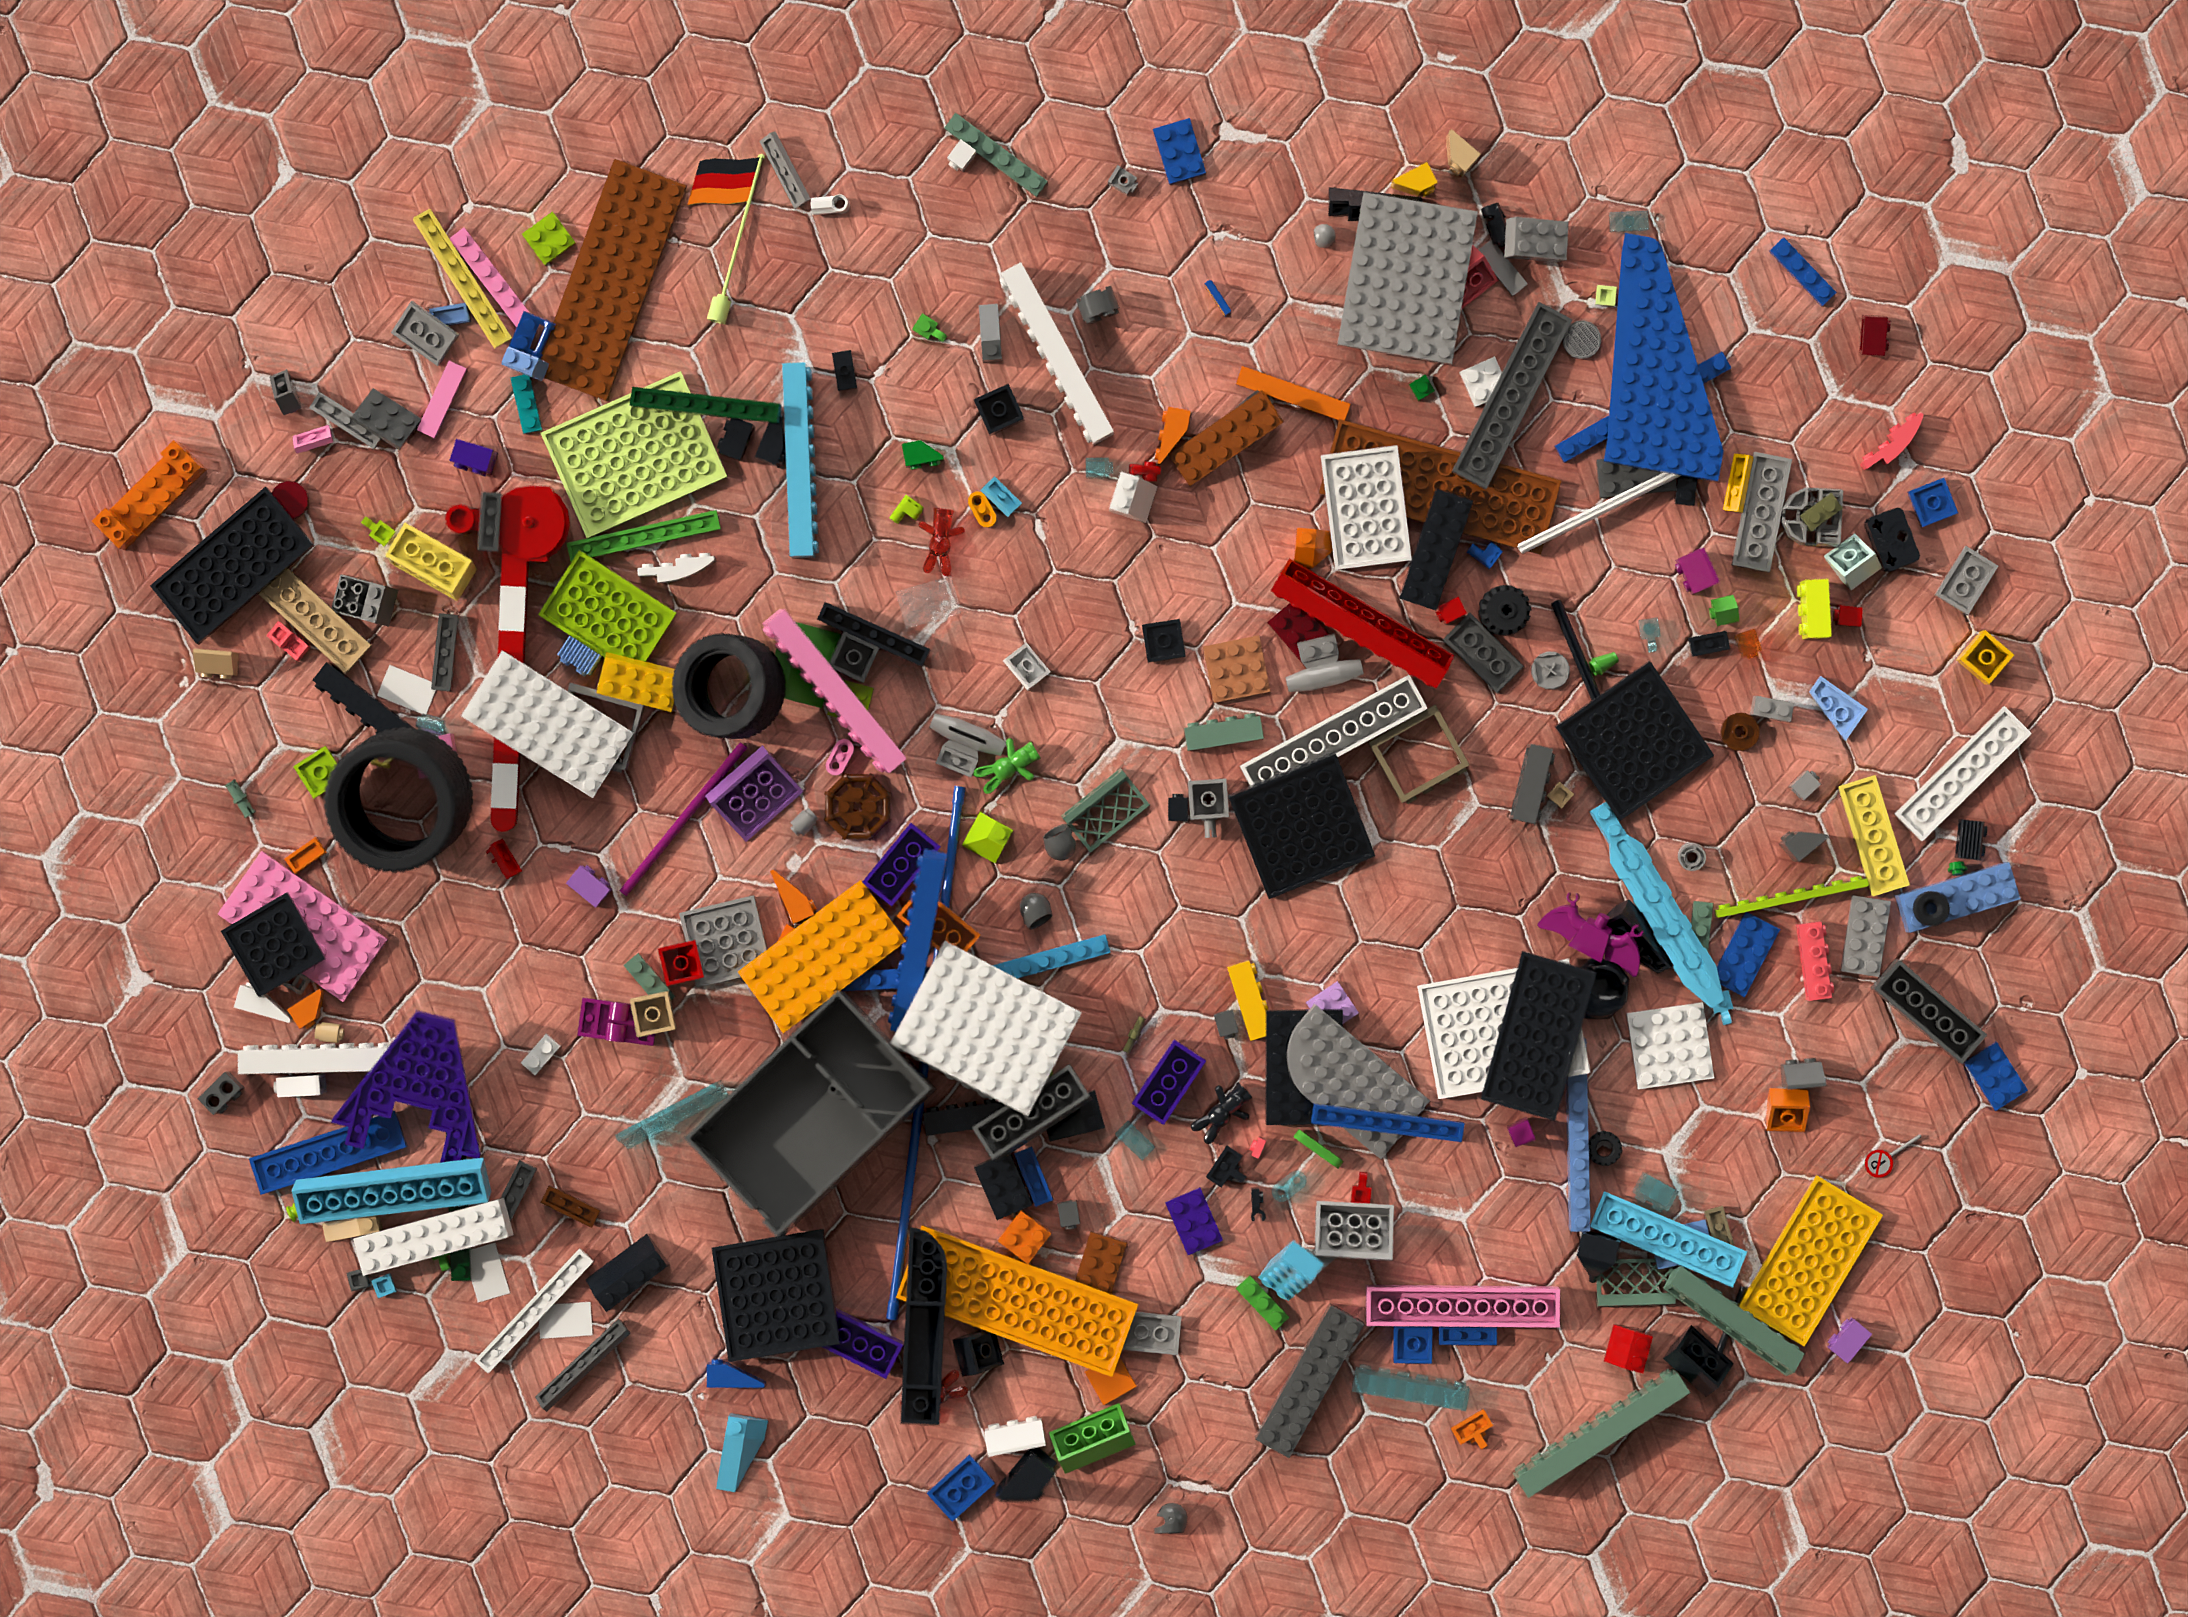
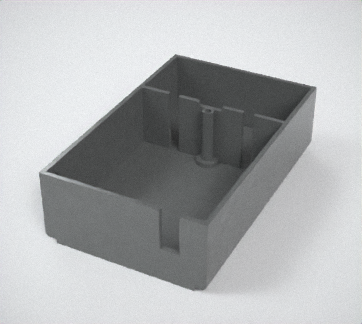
(810, 1113)

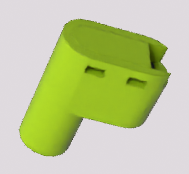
(906, 506)

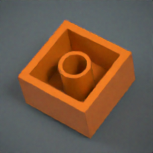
(1024, 1236)

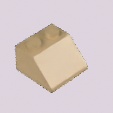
(1460, 154)
(216, 662)

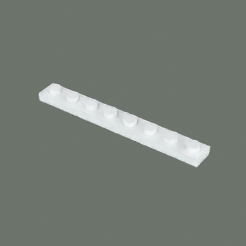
(534, 1310)

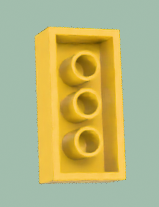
(636, 681)

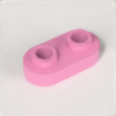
(840, 757)

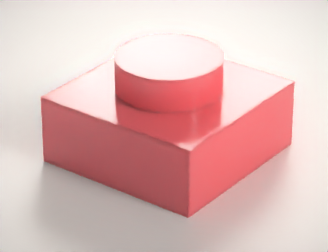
(1257, 1147)

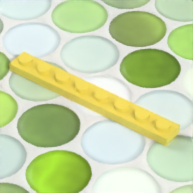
(462, 278)

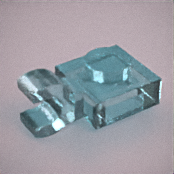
(1649, 630)

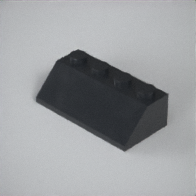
(627, 1272)

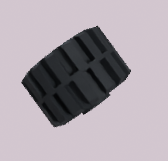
(1495, 619)

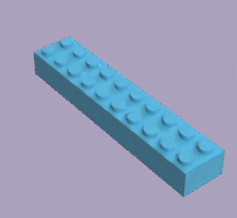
(799, 460)
(391, 1191)

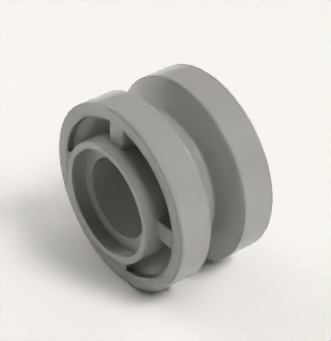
(1691, 865)

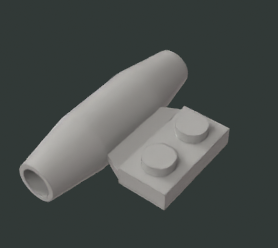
(1321, 666)
(964, 742)

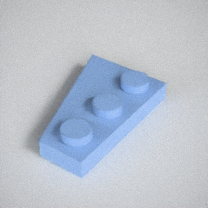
(1838, 706)

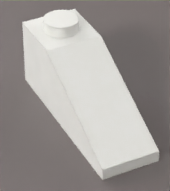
(265, 1005)

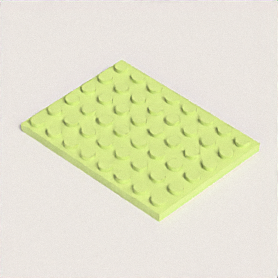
(631, 459)

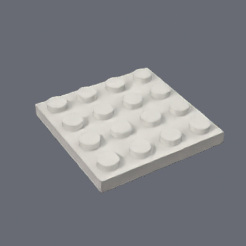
(1670, 1045)

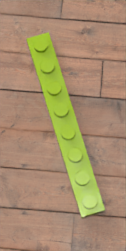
(1798, 895)

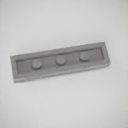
(785, 170)
(342, 418)

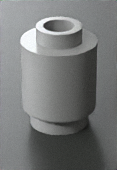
(804, 822)

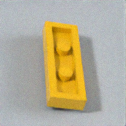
(1738, 483)

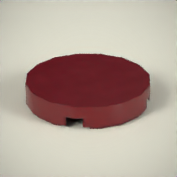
(292, 497)

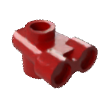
(1148, 470)

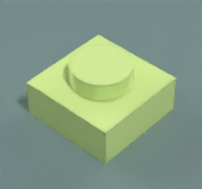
(1605, 295)

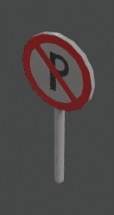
(1880, 1162)

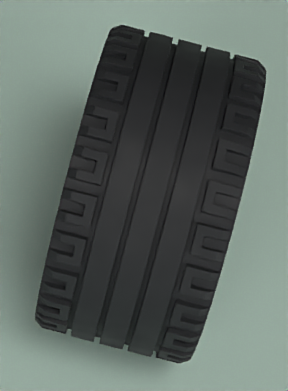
(692, 678)

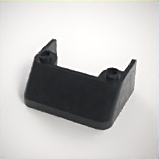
(1027, 1477)

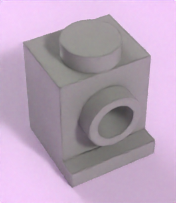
(1115, 178)

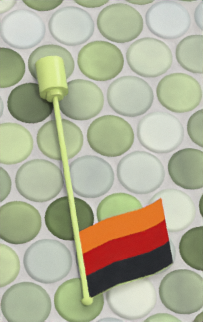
(725, 183)

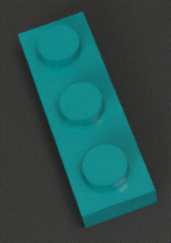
(526, 404)

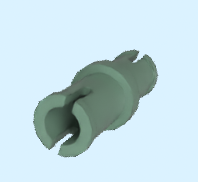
(240, 798)

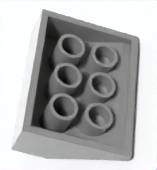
(1354, 1230)

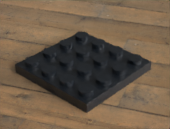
(273, 944)

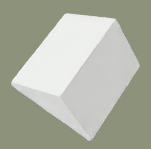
(1026, 666)

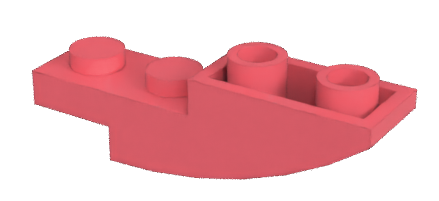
(1900, 437)

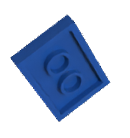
(1179, 151)
(1995, 1076)
(960, 1487)

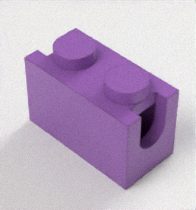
(589, 886)
(1849, 1339)

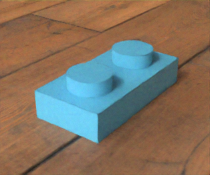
(1001, 496)

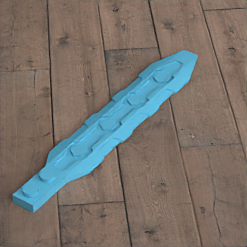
(1660, 909)

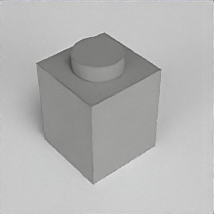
(1805, 784)

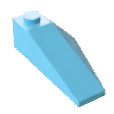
(740, 1446)

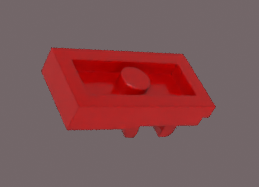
(504, 859)

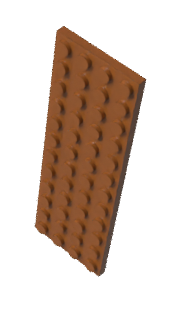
(611, 278)
(1507, 512)

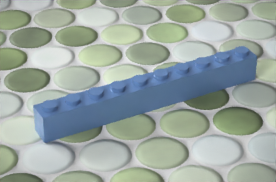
(1578, 1152)

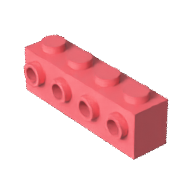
(1814, 960)

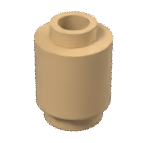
(329, 1032)

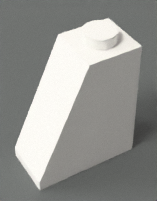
(300, 1085)

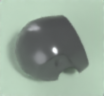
(1062, 845)
(1034, 907)
(1175, 1519)

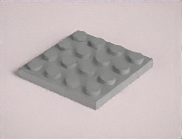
(725, 936)

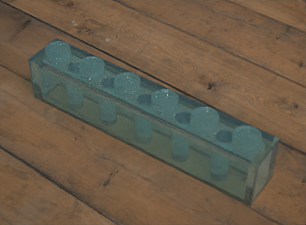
(1410, 1388)

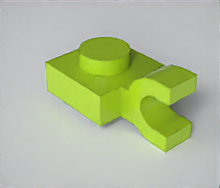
(380, 532)

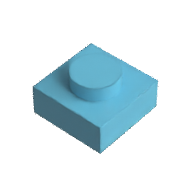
(384, 1285)

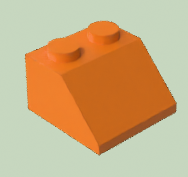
(1787, 1110)

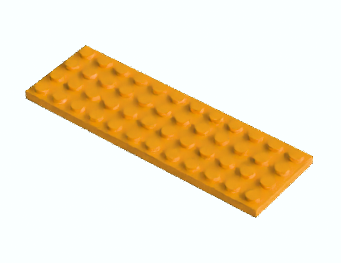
(1032, 1305)

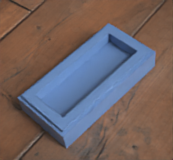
(452, 314)

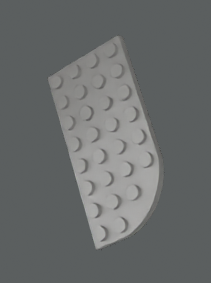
(1342, 1072)

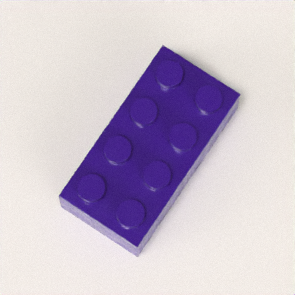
(899, 864)
(1168, 1081)
(865, 1345)

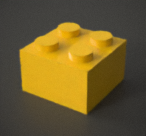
(1985, 657)

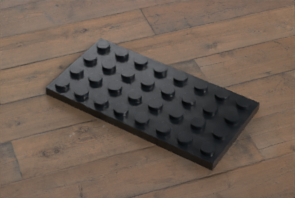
(232, 565)
(1538, 1035)

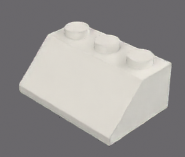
(1015, 1436)

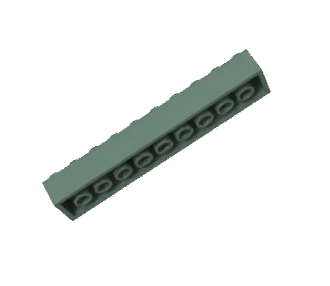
(1601, 1432)

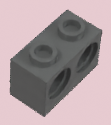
(218, 1089)

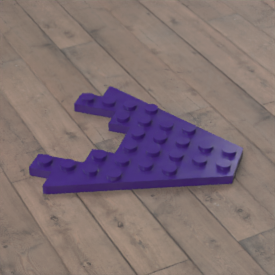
(423, 1071)

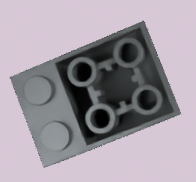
(364, 600)

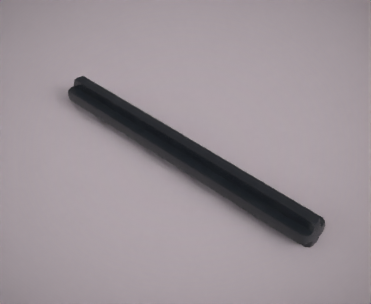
(1575, 649)

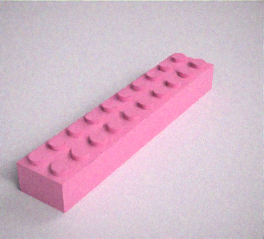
(834, 691)
(1462, 1306)

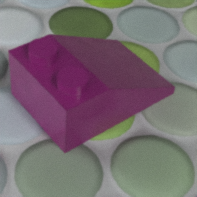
(1696, 571)

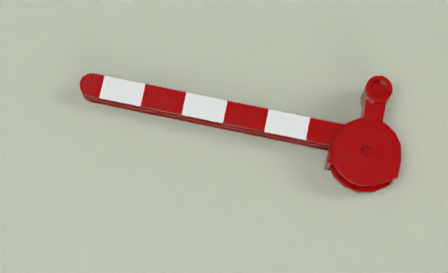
(530, 530)

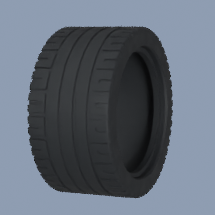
(355, 830)

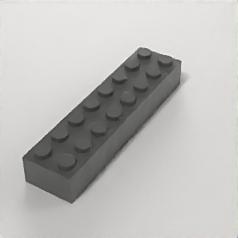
(1309, 1380)

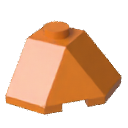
(1312, 546)

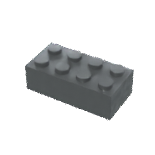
(1531, 784)

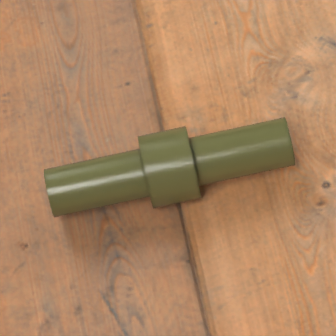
(1134, 1034)

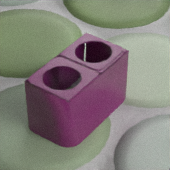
(1521, 1132)

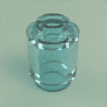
(430, 724)

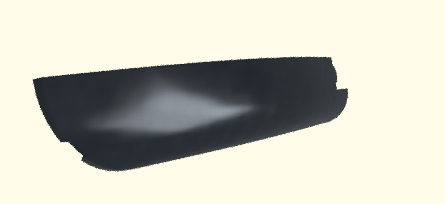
(923, 1330)

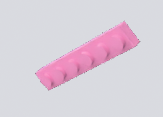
(488, 275)

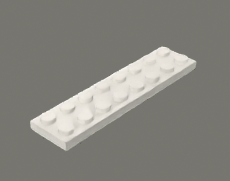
(1962, 773)

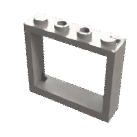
(618, 766)

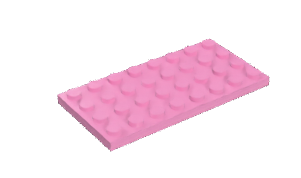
(342, 937)

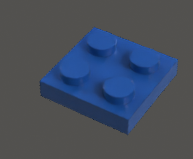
(1932, 502)
(1412, 1344)

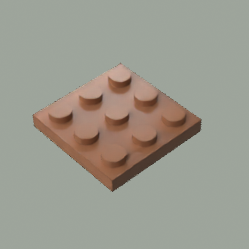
(1236, 669)

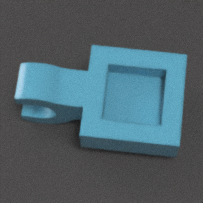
(1723, 1008)

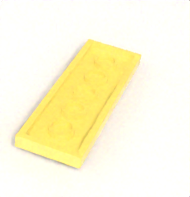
(1873, 835)

